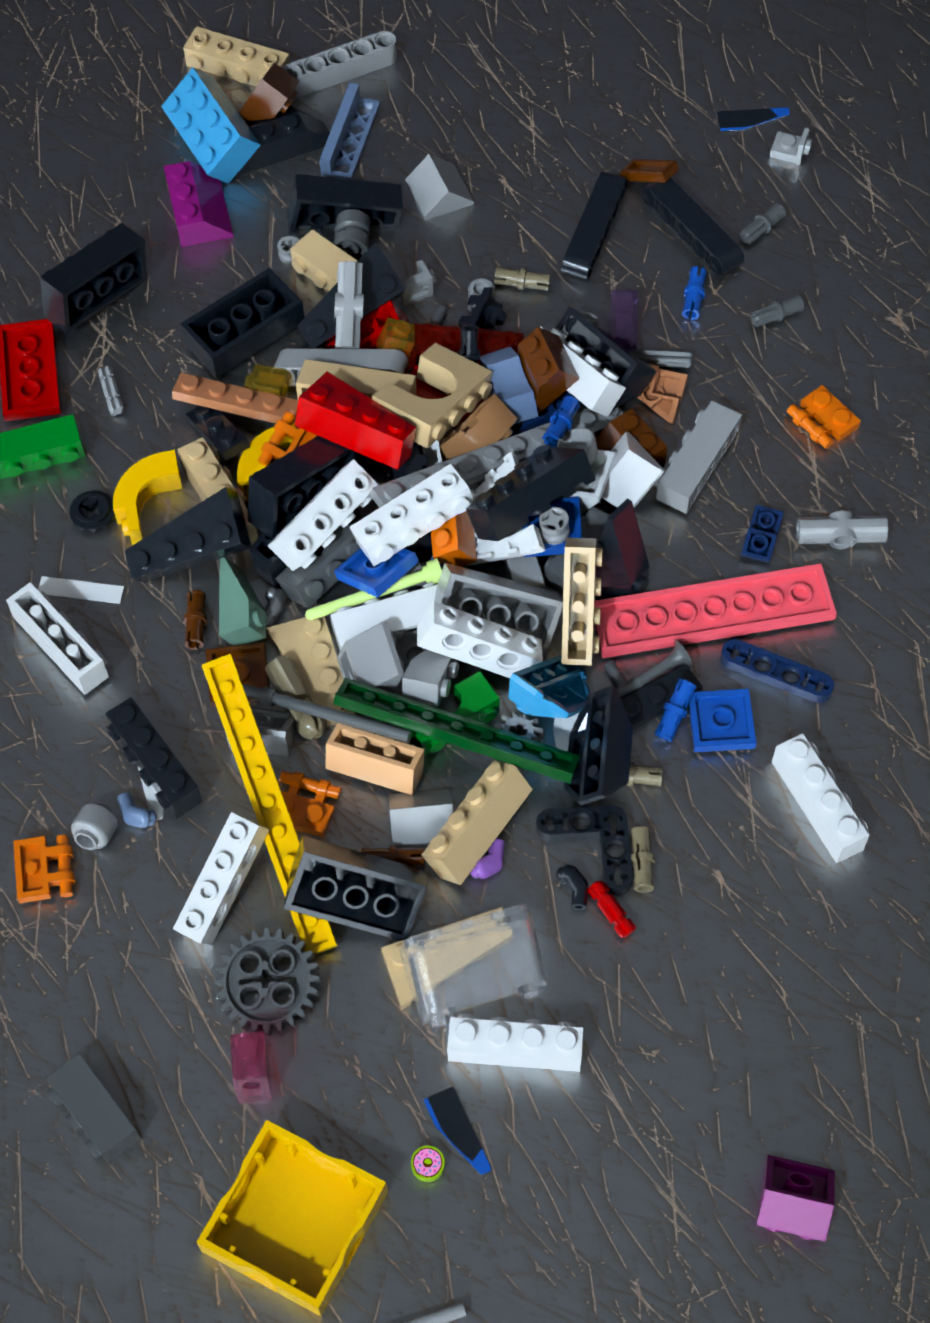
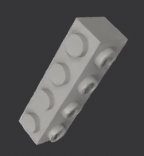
(698, 456)

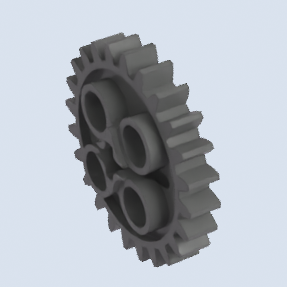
(266, 1011)

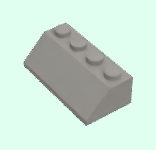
(501, 601)

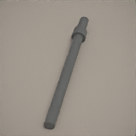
(271, 697)

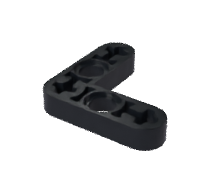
(599, 829)

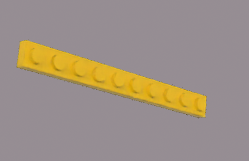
(262, 788)

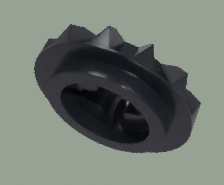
(89, 501)

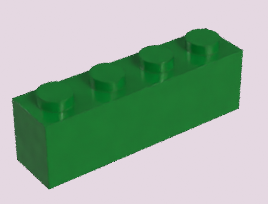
(39, 446)

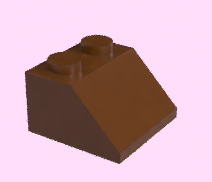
(271, 95)
(546, 366)
(632, 423)

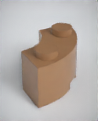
(485, 425)

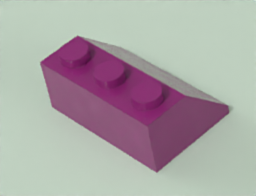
(197, 204)

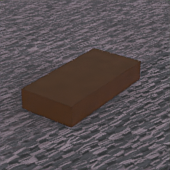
(650, 170)

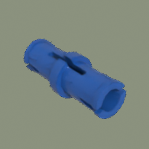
(694, 293)
(561, 421)
(675, 710)

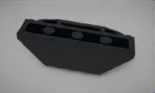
(285, 138)
(604, 744)

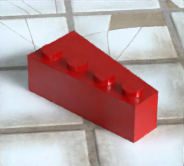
(354, 421)

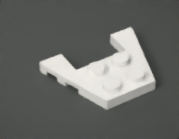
(519, 544)

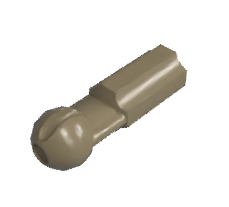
(288, 682)

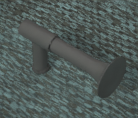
(626, 687)

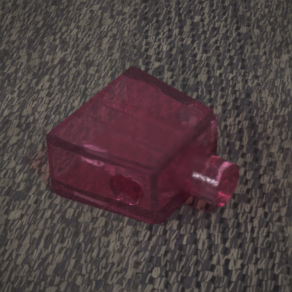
(249, 1064)

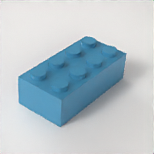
(210, 125)

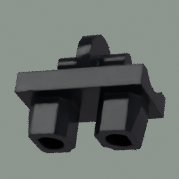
(485, 311)

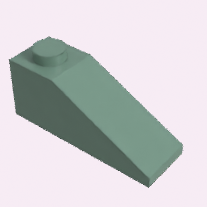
(240, 611)

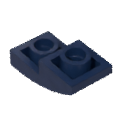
(762, 533)

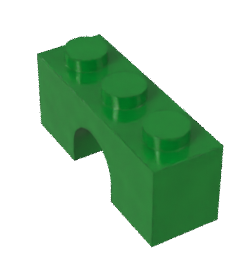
(475, 702)

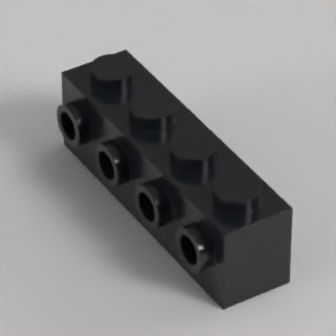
(153, 757)

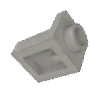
(791, 147)
(419, 285)

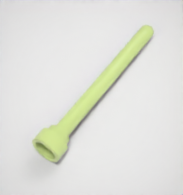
(429, 573)

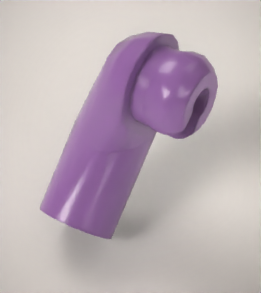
(491, 863)

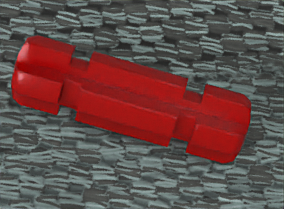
(611, 909)

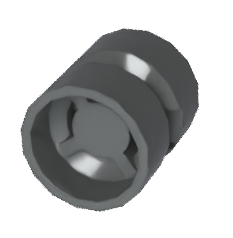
(352, 232)

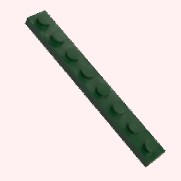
(456, 730)

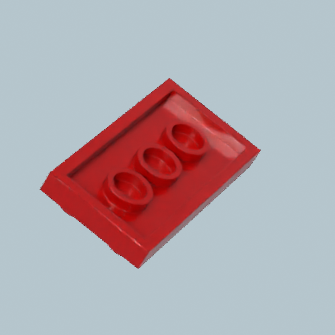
(29, 370)

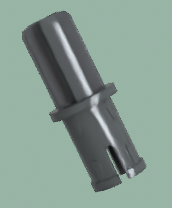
(763, 223)
(777, 311)

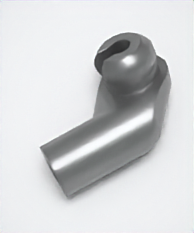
(274, 607)

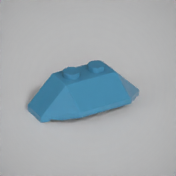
(549, 689)

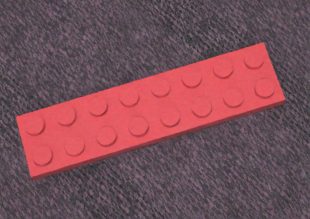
(714, 610)

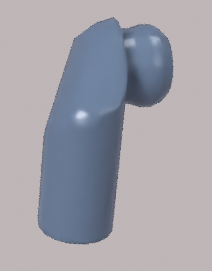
(135, 815)

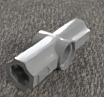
(348, 305)
(841, 529)

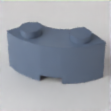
(510, 383)

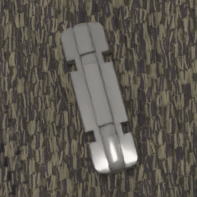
(111, 390)

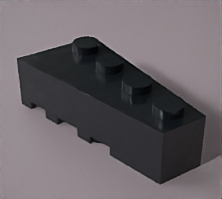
(378, 286)
(194, 538)

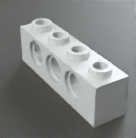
(477, 640)
(221, 879)

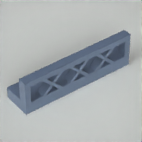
(340, 131)

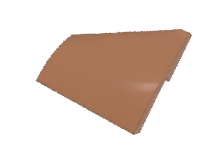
(665, 393)

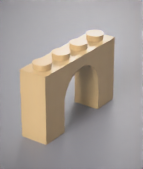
(451, 373)

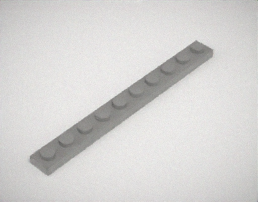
(477, 463)

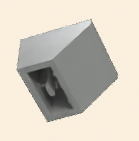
(372, 659)

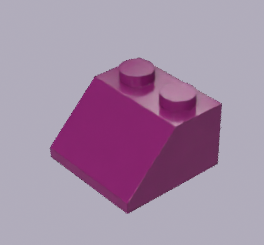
(796, 1198)

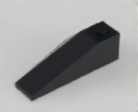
(630, 368)

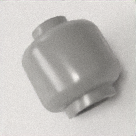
(94, 826)

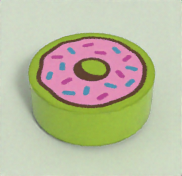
(427, 1163)

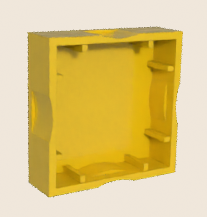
(293, 1218)

